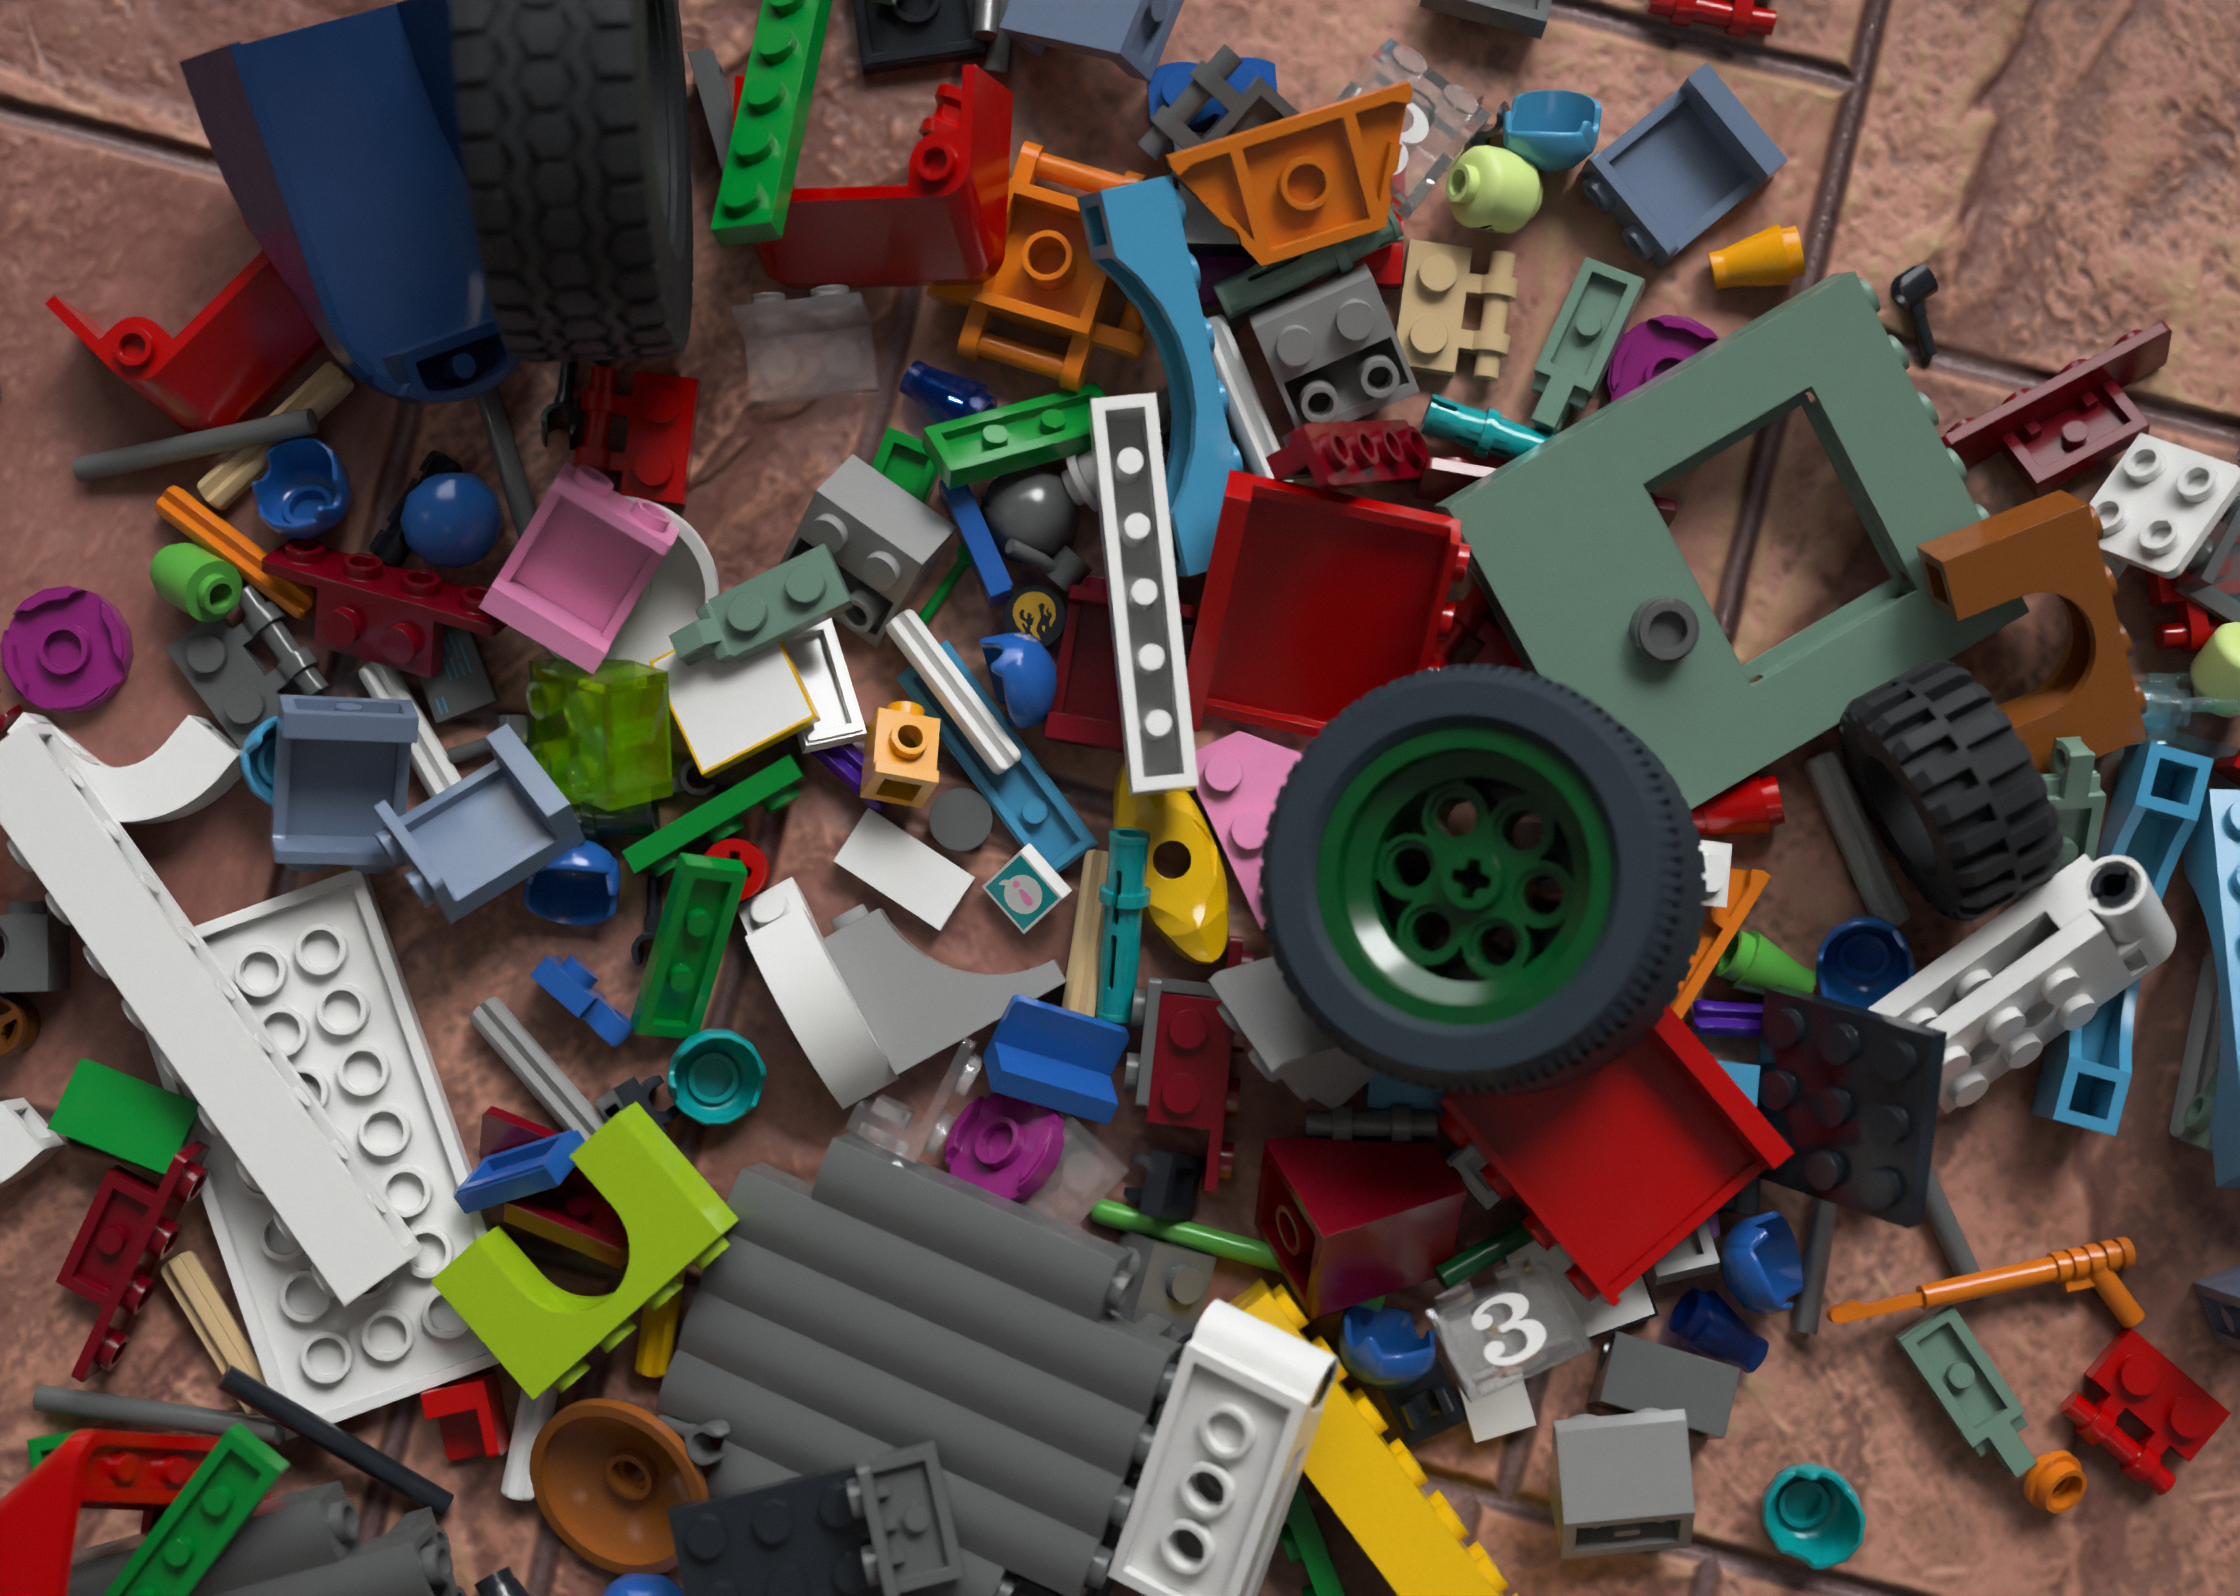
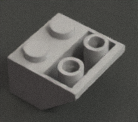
(1333, 349)
(878, 539)
(1284, 1037)
(1621, 1483)

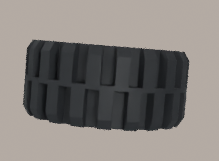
(1951, 790)

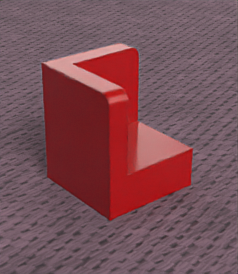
(469, 1416)

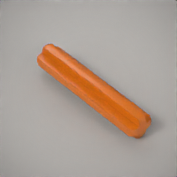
(233, 547)

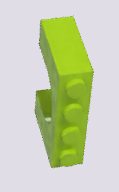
(669, 1223)

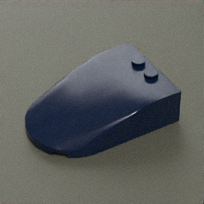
(360, 192)

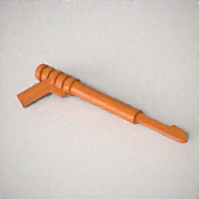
(2073, 1267)

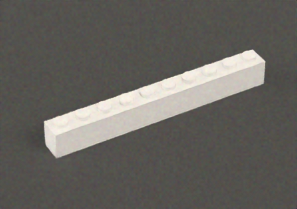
(197, 1017)

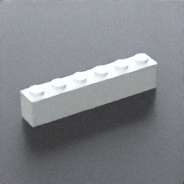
(1142, 594)

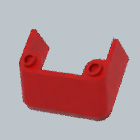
(926, 233)
(220, 362)
(90, 1473)

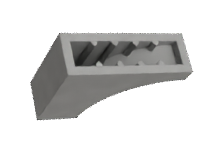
(915, 1000)

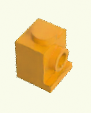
(900, 755)

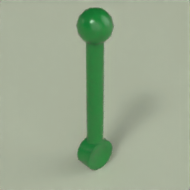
(945, 586)

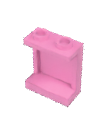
(580, 566)

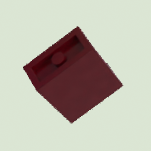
(1087, 692)

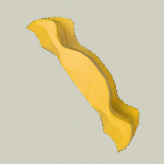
(1191, 909)

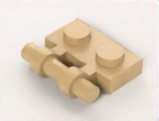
(1434, 303)

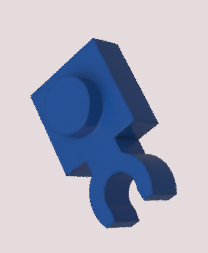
(574, 988)

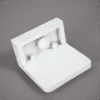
(2161, 505)

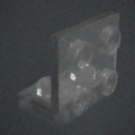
(807, 345)
(890, 1120)

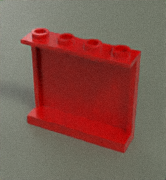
(1316, 602)
(1621, 1156)

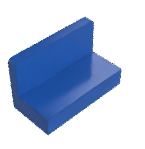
(1056, 1058)

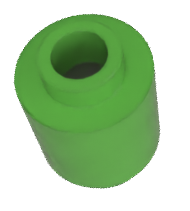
(196, 581)

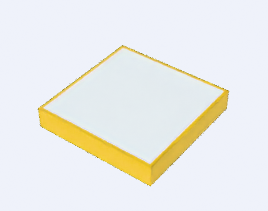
(735, 705)

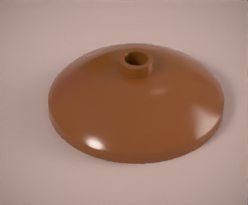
(608, 1480)

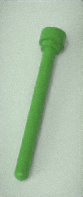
(1195, 1237)

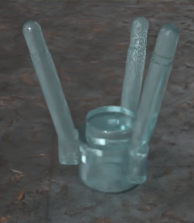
(2172, 708)

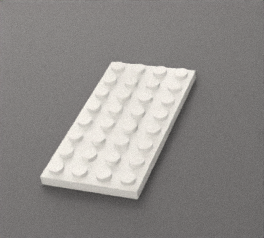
(342, 1013)

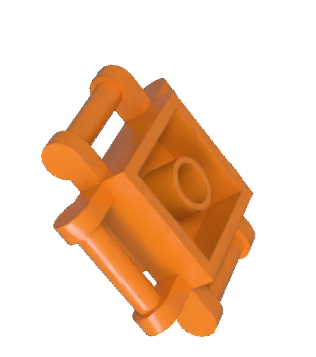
(1047, 277)

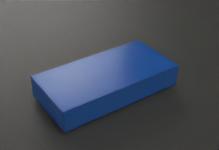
(977, 543)
(519, 1172)

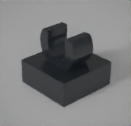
(630, 1092)
(1169, 1184)
(1425, 1406)

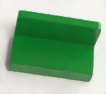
(124, 1116)

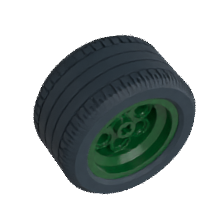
(1384, 790)

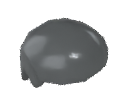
(1031, 509)

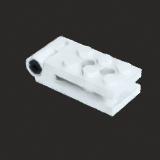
(2036, 971)
(1224, 1459)

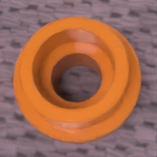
(2055, 1482)

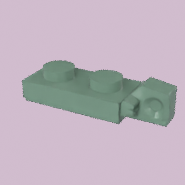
(1583, 341)
(765, 609)
(2077, 798)
(1967, 1386)

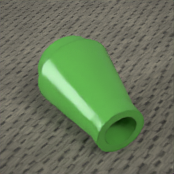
(1757, 963)

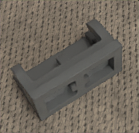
(1650, 1375)

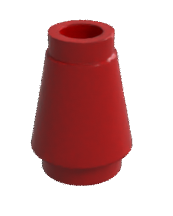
(1742, 809)

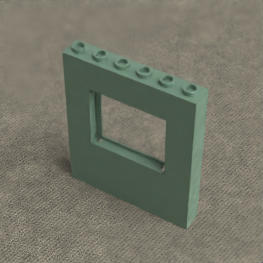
(1577, 544)

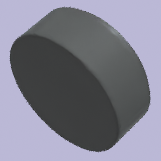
(1664, 629)
(961, 819)

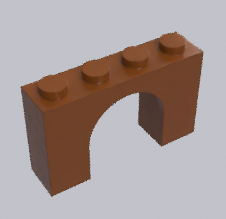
(2053, 550)

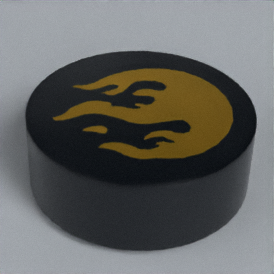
(1037, 613)

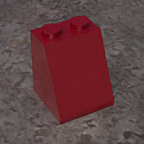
(1356, 1217)

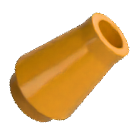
(1759, 260)

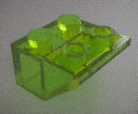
(602, 732)

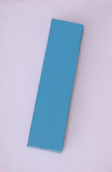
(1021, 795)

